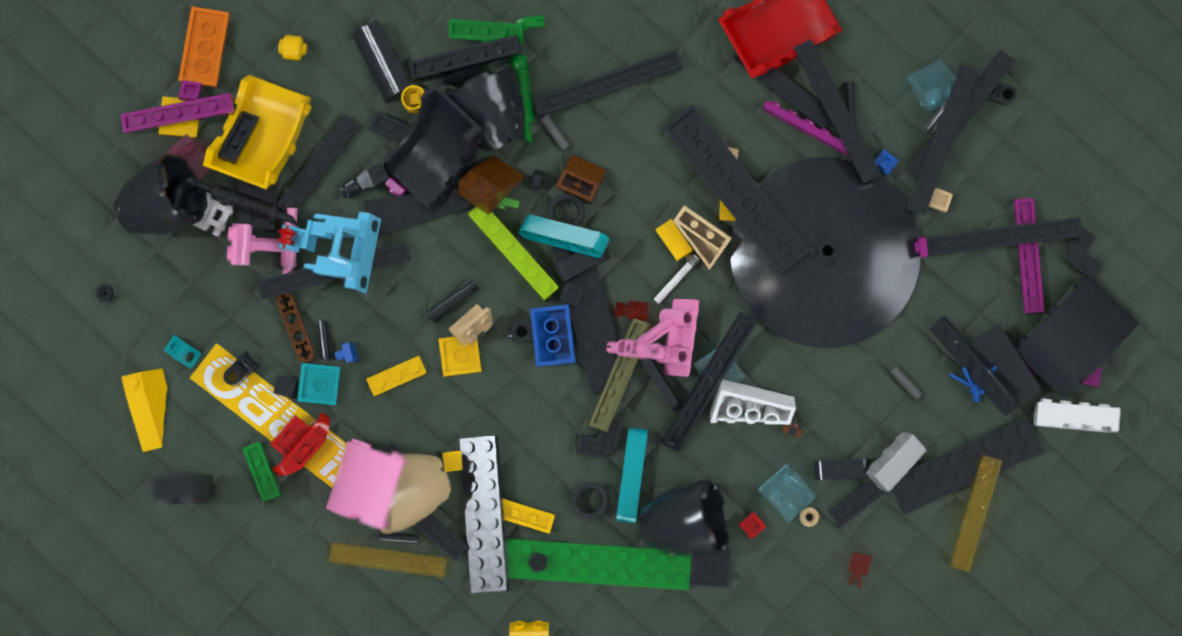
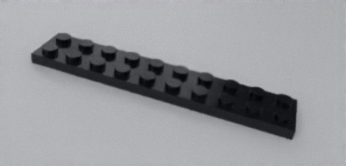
(737, 190)

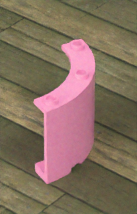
(365, 484)

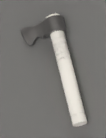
(692, 261)

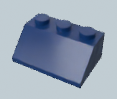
(552, 335)

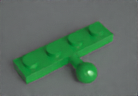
(484, 30)

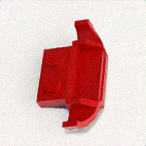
(299, 443)

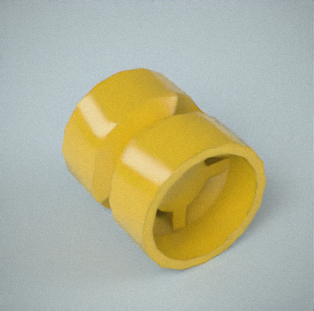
(412, 98)

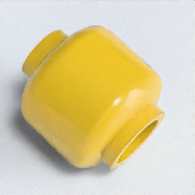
(292, 47)

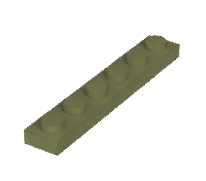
(617, 381)

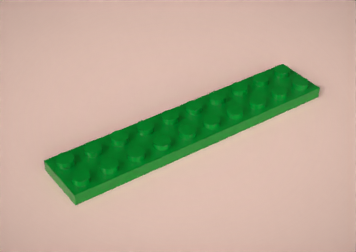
(599, 564)

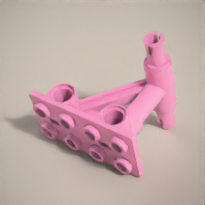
(244, 242)
(680, 329)

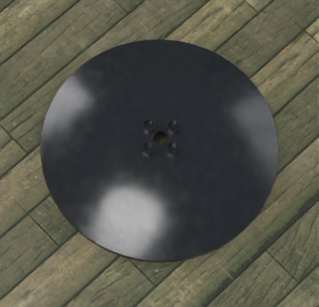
(839, 295)

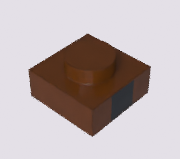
(792, 429)

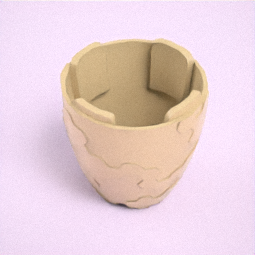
(418, 491)

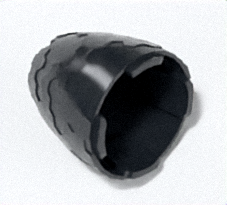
(494, 105)
(145, 198)
(686, 521)

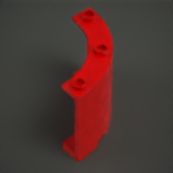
(770, 29)

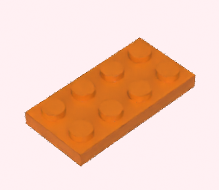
(204, 46)

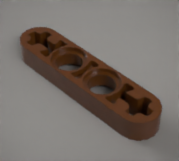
(292, 328)

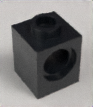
(512, 332)

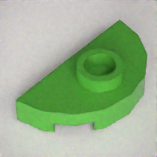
(509, 203)

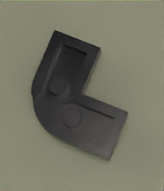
(1077, 255)
(600, 447)

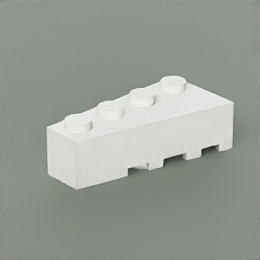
(751, 405)
(1076, 417)

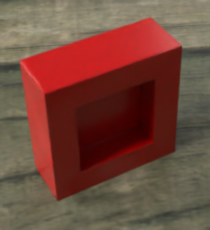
(752, 525)

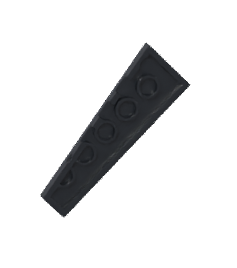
(406, 211)

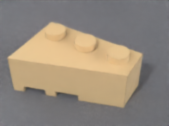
(702, 235)

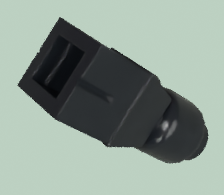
(367, 180)

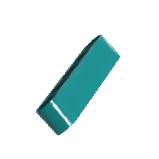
(564, 236)
(632, 475)

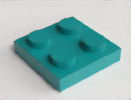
(319, 384)

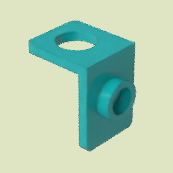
(179, 349)

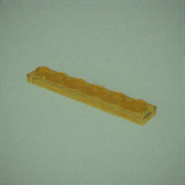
(975, 513)
(388, 560)

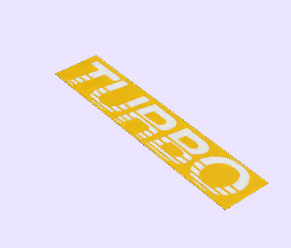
(263, 410)

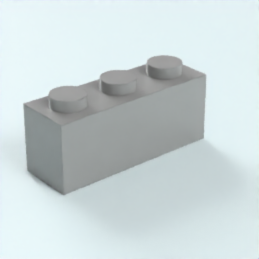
(896, 461)

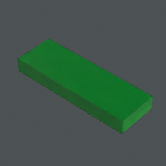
(261, 471)

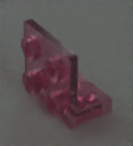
(192, 153)

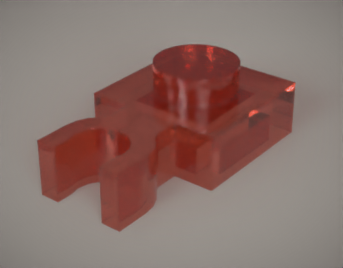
(635, 310)
(859, 566)

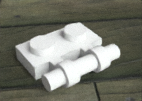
(210, 212)

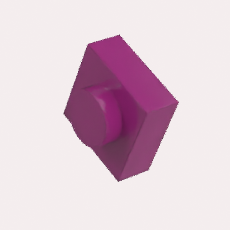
(190, 90)
(395, 187)
(921, 246)

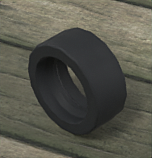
(570, 198)
(604, 500)

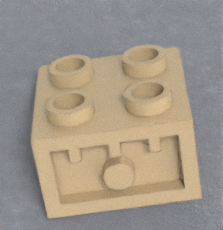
(471, 325)

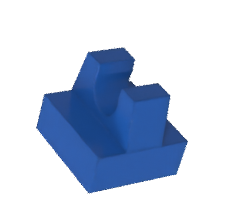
(885, 162)
(348, 353)

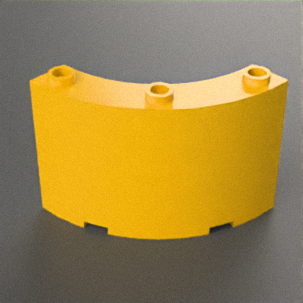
(274, 138)

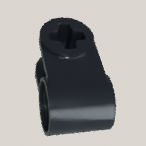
(241, 369)

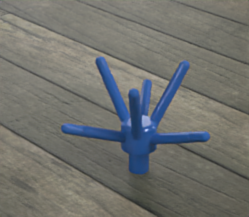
(974, 388)

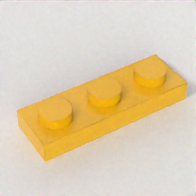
(396, 376)
(527, 516)

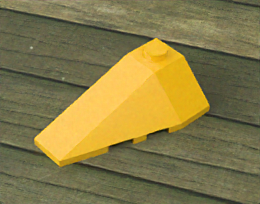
(147, 400)

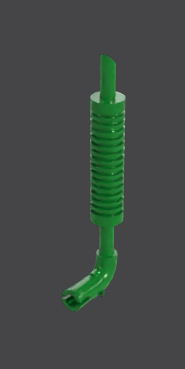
(520, 65)

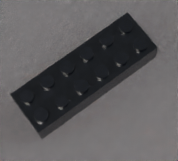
(183, 489)

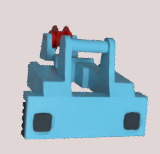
(356, 270)

